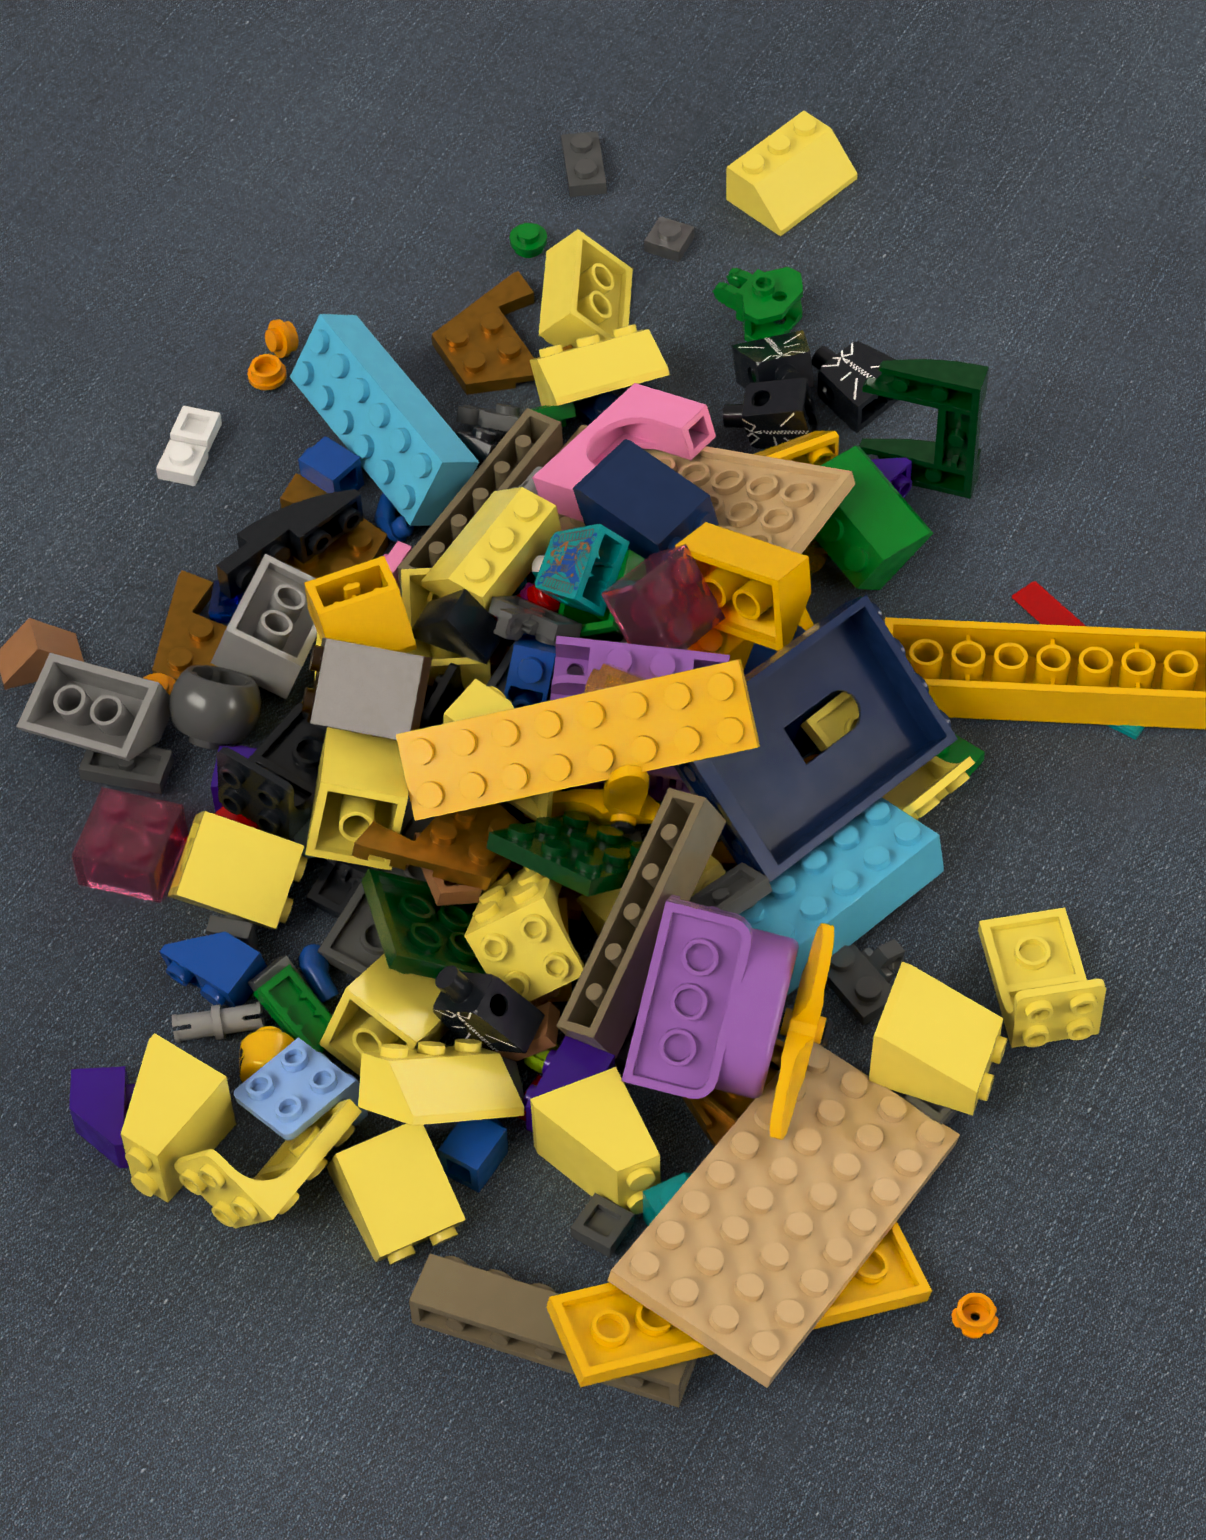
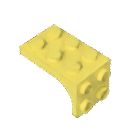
(916, 793)
(522, 934)
(1041, 978)
(248, 1201)

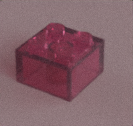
(664, 601)
(130, 844)

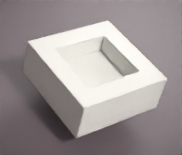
(196, 426)
(182, 462)

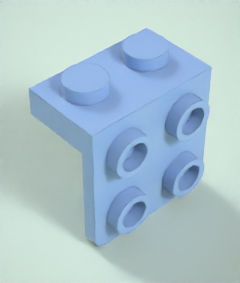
(296, 1090)

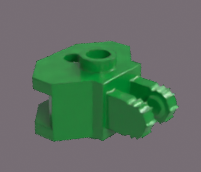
(762, 300)

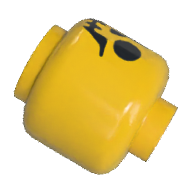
(260, 1048)

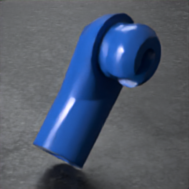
(386, 520)
(316, 971)

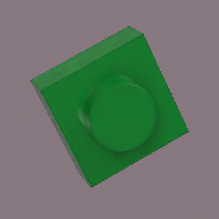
(558, 413)

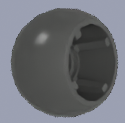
(215, 706)

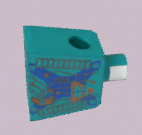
(580, 566)

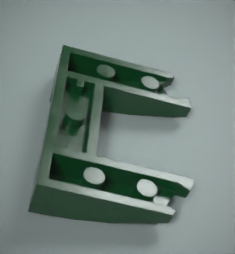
(958, 394)

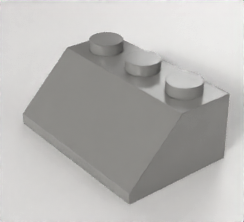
(96, 708)

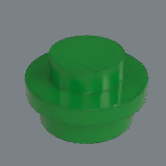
(528, 240)

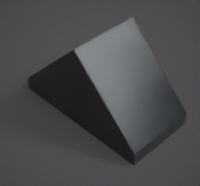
(459, 626)

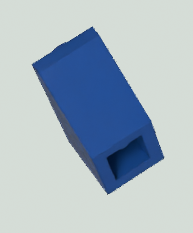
(530, 672)
(216, 965)

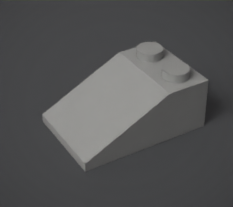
(270, 628)

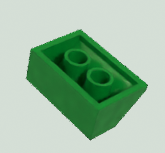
(872, 527)

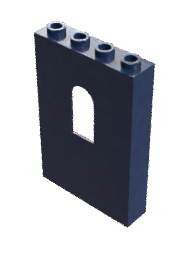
(768, 794)

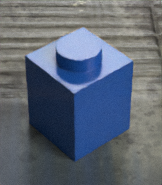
(331, 467)
(474, 1151)

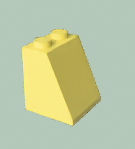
(355, 784)
(238, 870)
(381, 1010)
(935, 1043)
(173, 1113)
(597, 1139)
(397, 1192)

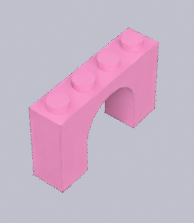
(639, 415)

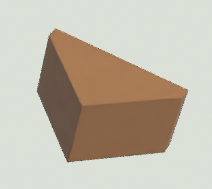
(29, 648)

